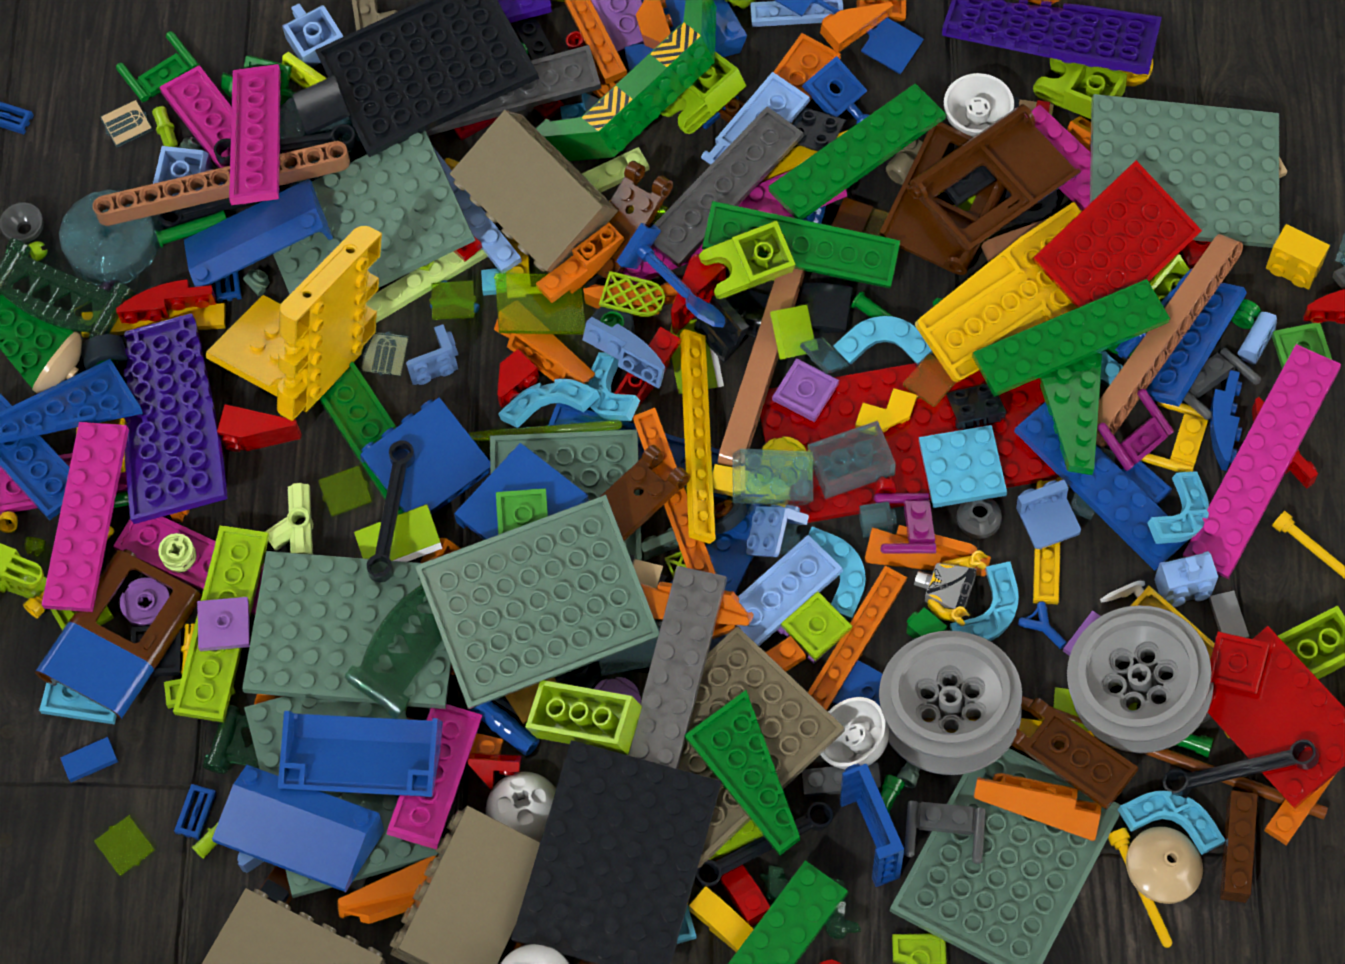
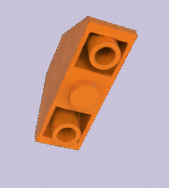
(653, 22)

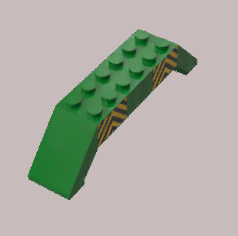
(642, 92)

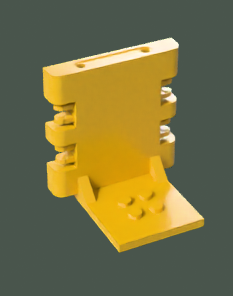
(313, 334)

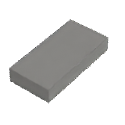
(1228, 614)

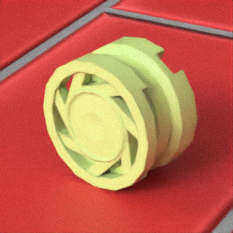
(177, 551)

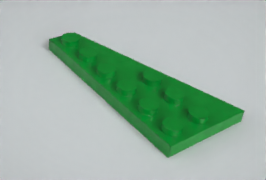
(28, 341)
(1073, 403)
(739, 757)

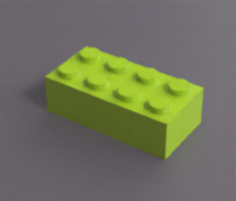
(1319, 642)
(584, 716)

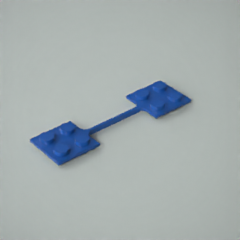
(887, 43)

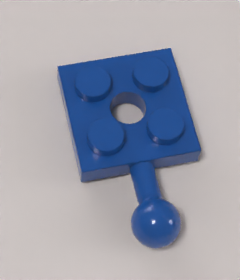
(850, 90)

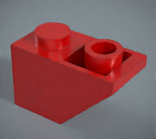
(515, 376)

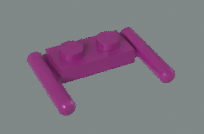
(1143, 439)
(918, 523)

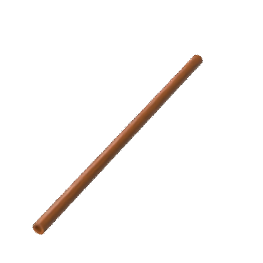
(1195, 765)

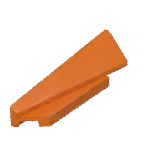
(549, 356)
(945, 550)
(729, 613)
(1041, 802)
(386, 896)

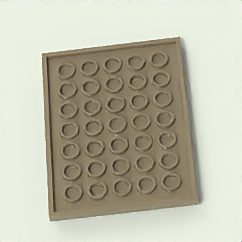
(788, 717)

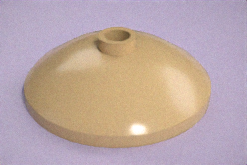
(61, 365)
(1152, 871)

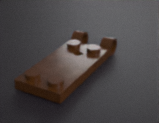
(645, 209)
(633, 510)
(1083, 759)

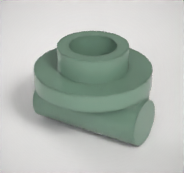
(191, 143)
(257, 281)

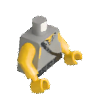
(951, 586)

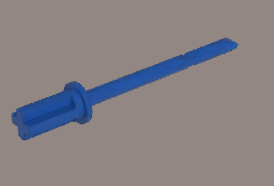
(1126, 348)

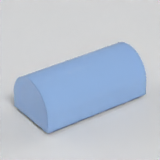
(1258, 338)

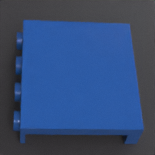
(444, 460)
(517, 472)
(860, 787)

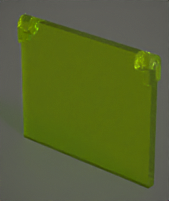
(527, 311)

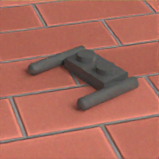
(1214, 372)
(945, 819)

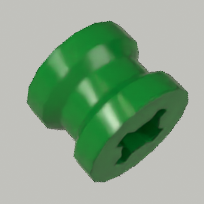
(1245, 314)

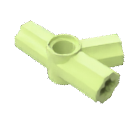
(286, 531)

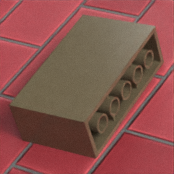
(531, 191)
(469, 894)
(272, 934)

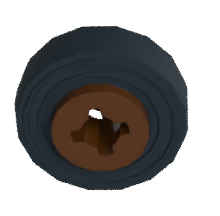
(728, 515)

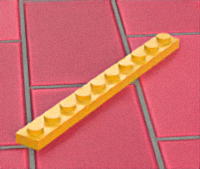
(697, 437)

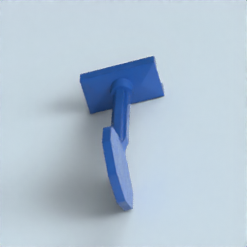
(640, 249)

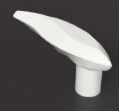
(1125, 591)

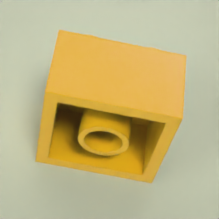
(1297, 257)

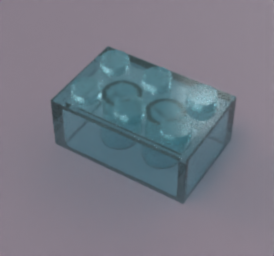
(851, 459)
(772, 477)

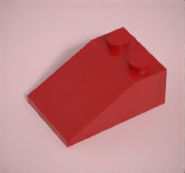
(702, 282)
(254, 430)

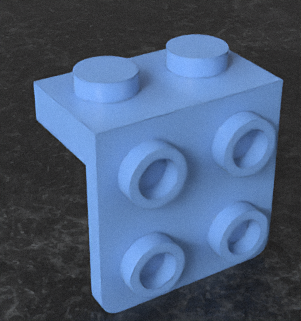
(436, 363)
(1047, 514)
(769, 528)

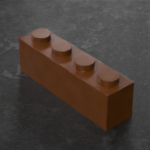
(1238, 847)

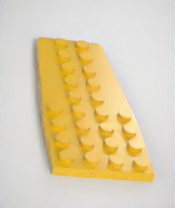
(997, 301)

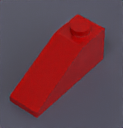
(745, 895)

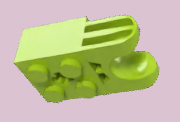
(1078, 85)
(706, 95)
(743, 262)
(20, 574)

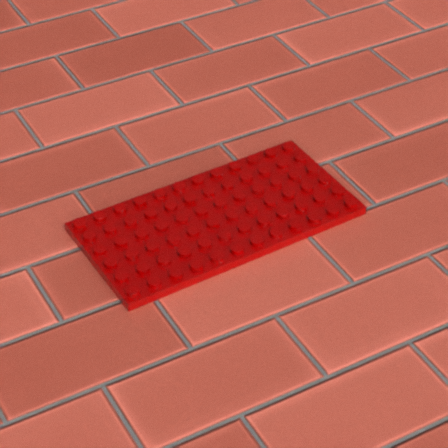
(1017, 459)

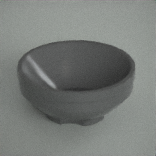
(18, 215)
(979, 527)

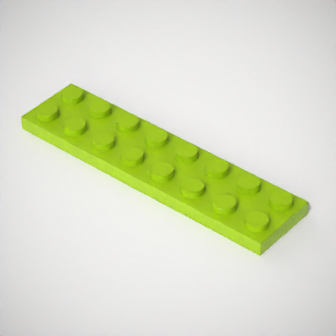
(211, 674)

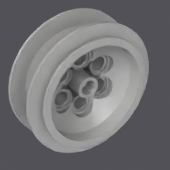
(1128, 637)
(974, 668)

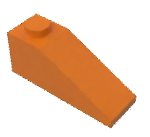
(852, 23)

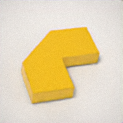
(897, 411)

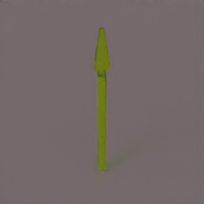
(576, 427)

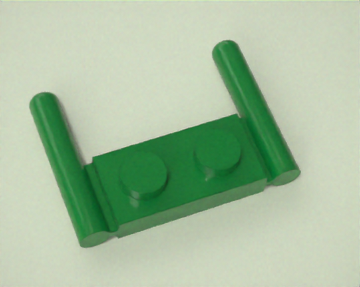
(171, 68)

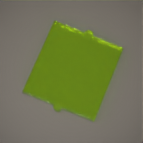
(452, 300)
(345, 491)
(124, 845)

